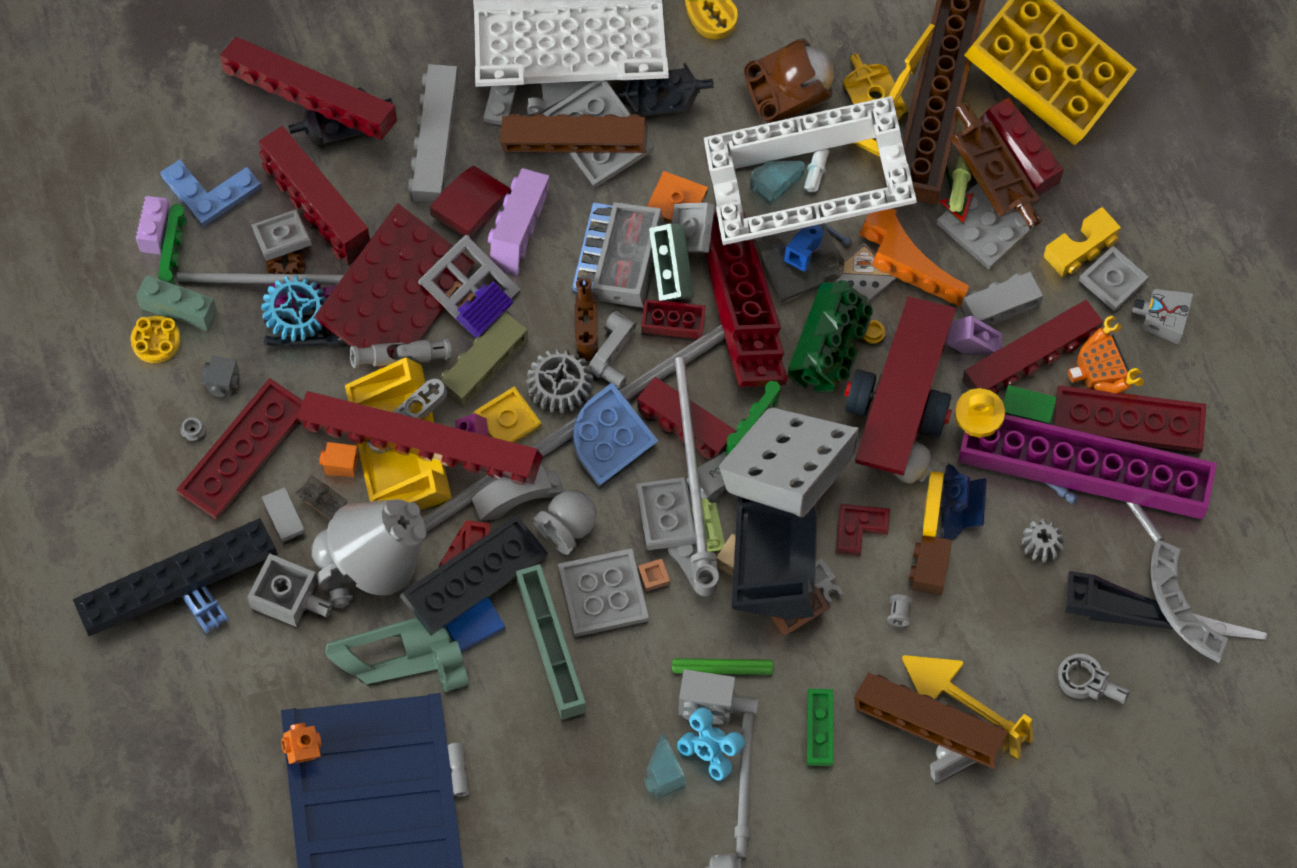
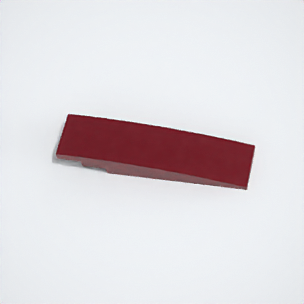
(745, 310)
(905, 386)

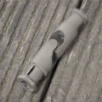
(417, 351)

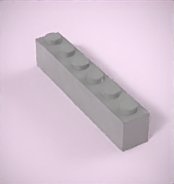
(434, 134)

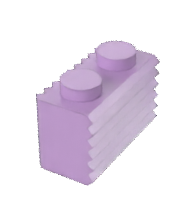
(153, 225)

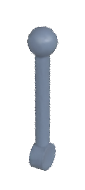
(846, 240)

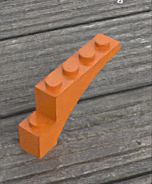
(905, 261)

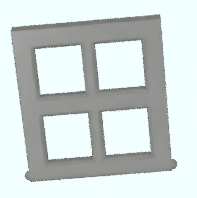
(487, 267)

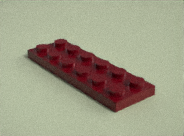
(1132, 418)
(242, 449)

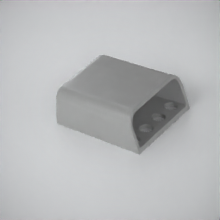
(788, 460)

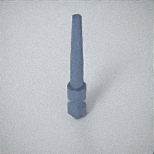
(1064, 492)

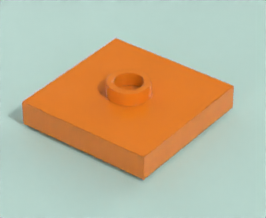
(675, 190)

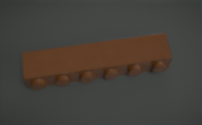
(574, 133)
(932, 720)

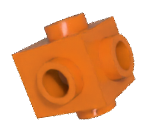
(301, 743)

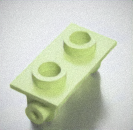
(713, 528)

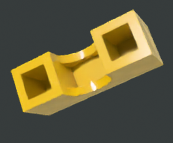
(1067, 255)

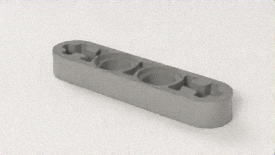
(425, 389)

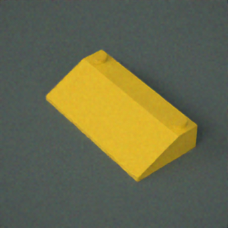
(392, 474)

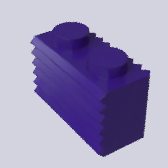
(484, 310)

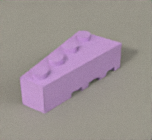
(517, 220)

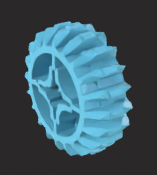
(286, 311)

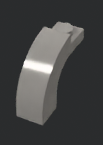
(503, 495)

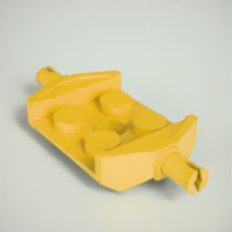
(869, 79)

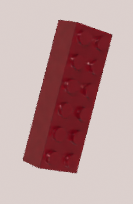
(314, 195)

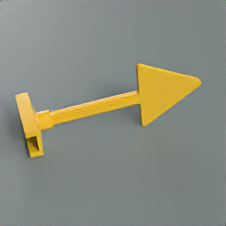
(912, 62)
(935, 675)

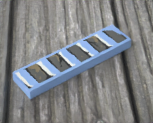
(593, 243)

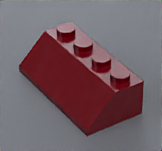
(1025, 145)

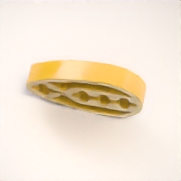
(702, 19)
(932, 503)

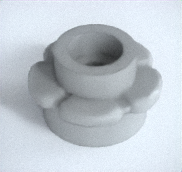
(189, 423)
(340, 597)

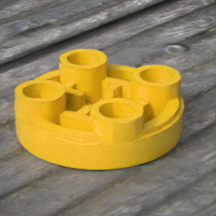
(155, 339)

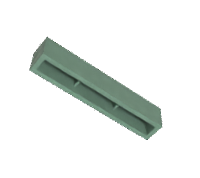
(550, 642)

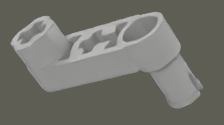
(621, 331)

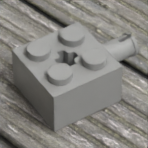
(289, 604)
(713, 693)

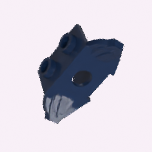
(962, 503)

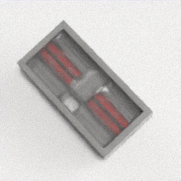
(627, 255)

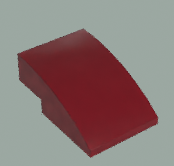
(469, 201)

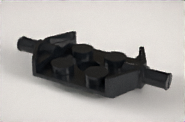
(683, 88)

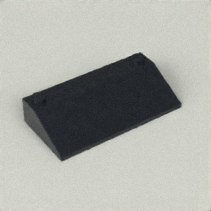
(774, 561)

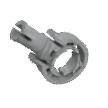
(1098, 684)

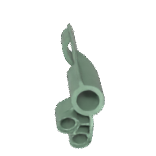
(422, 655)

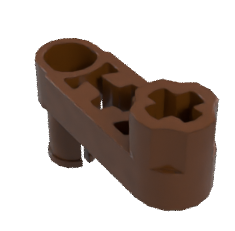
(586, 334)

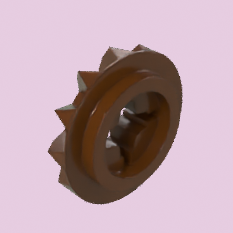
(296, 265)

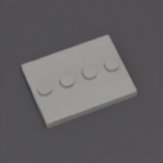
(598, 100)

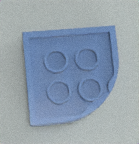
(609, 435)

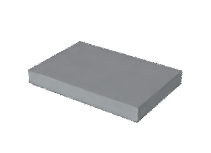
(666, 513)

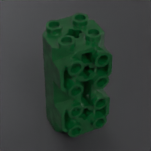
(825, 345)

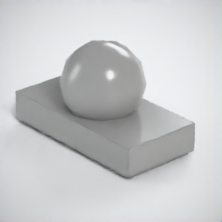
(948, 764)

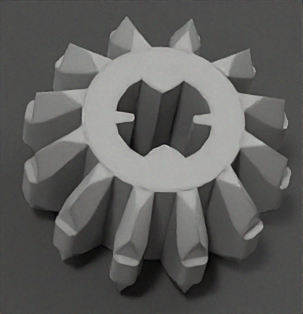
(1035, 543)

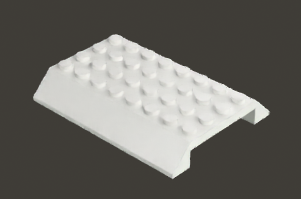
(568, 41)

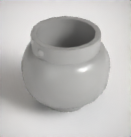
(918, 465)

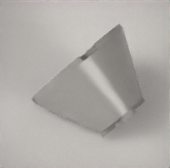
(377, 543)

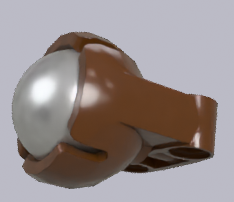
(790, 81)

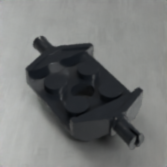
(324, 129)

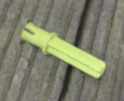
(961, 177)

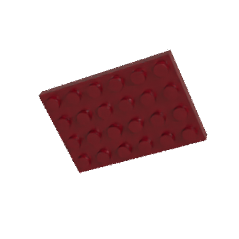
(381, 292)

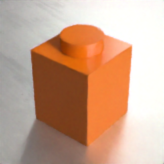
(339, 459)

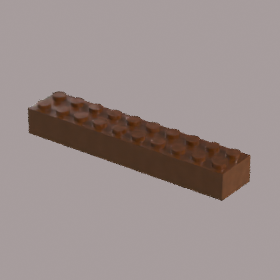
(939, 93)

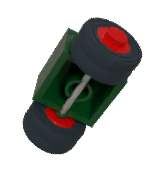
(861, 393)

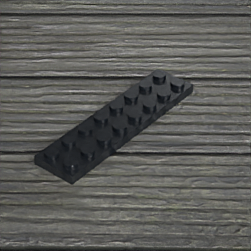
(174, 577)

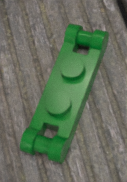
(172, 239)
(769, 400)

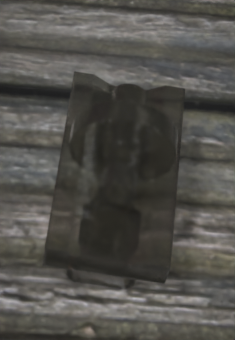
(321, 497)

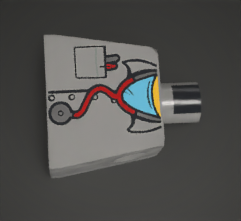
(1165, 313)

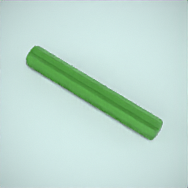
(723, 666)

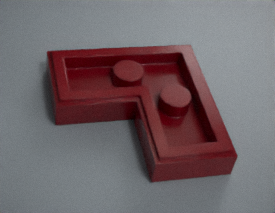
(855, 521)

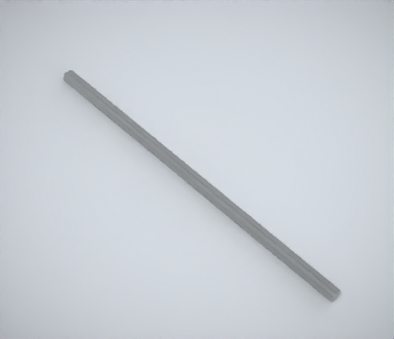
(566, 432)

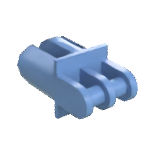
(206, 610)

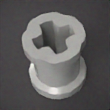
(899, 610)

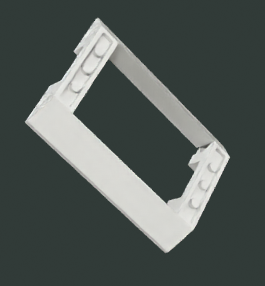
(802, 136)

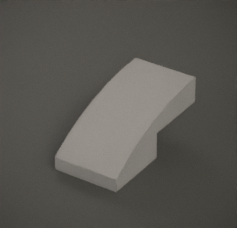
(283, 514)

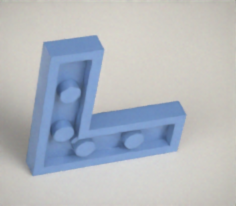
(210, 205)

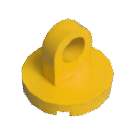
(979, 412)

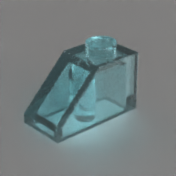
(775, 178)
(663, 771)

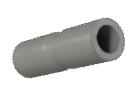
(458, 765)

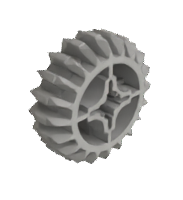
(542, 374)

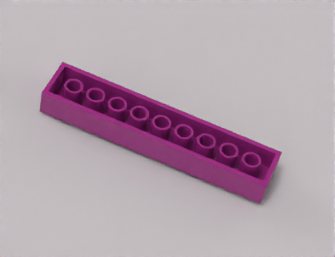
(1094, 465)

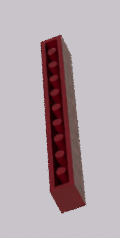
(420, 437)

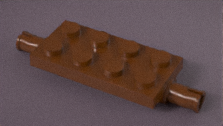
(995, 168)

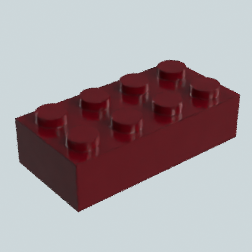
(673, 319)

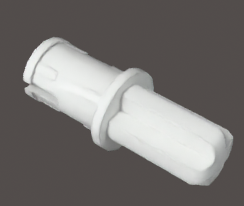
(816, 170)

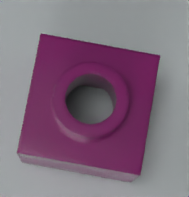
(473, 423)

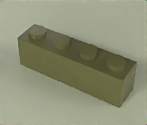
(484, 359)

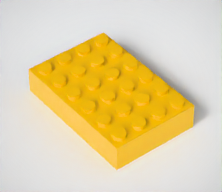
(1051, 64)

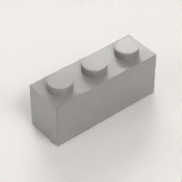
(1003, 299)

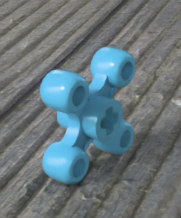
(711, 743)

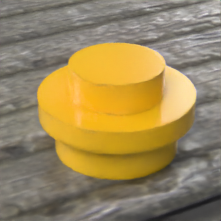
(875, 332)

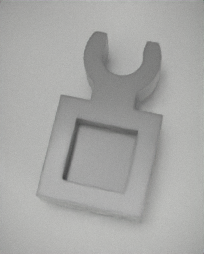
(824, 580)

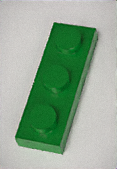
(819, 727)

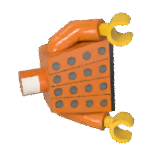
(1103, 364)

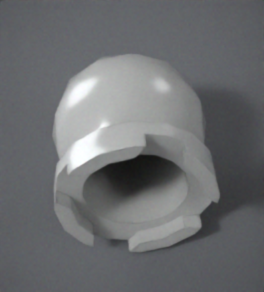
(568, 518)
(329, 574)

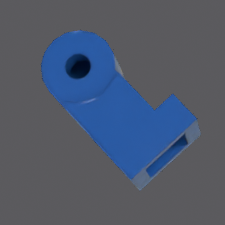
(800, 248)

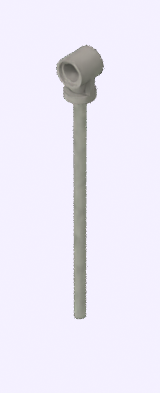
(703, 562)

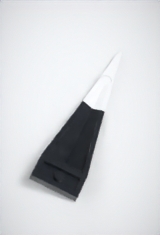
(1111, 603)

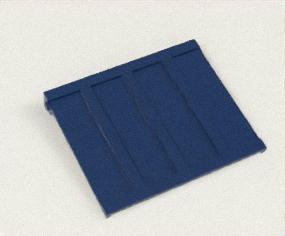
(377, 788)

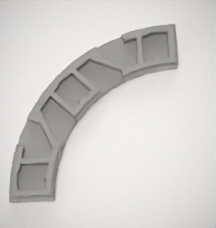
(1176, 608)

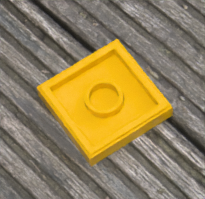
(509, 417)

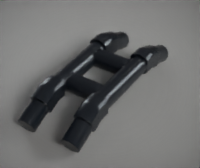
(320, 339)

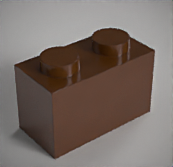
(931, 565)

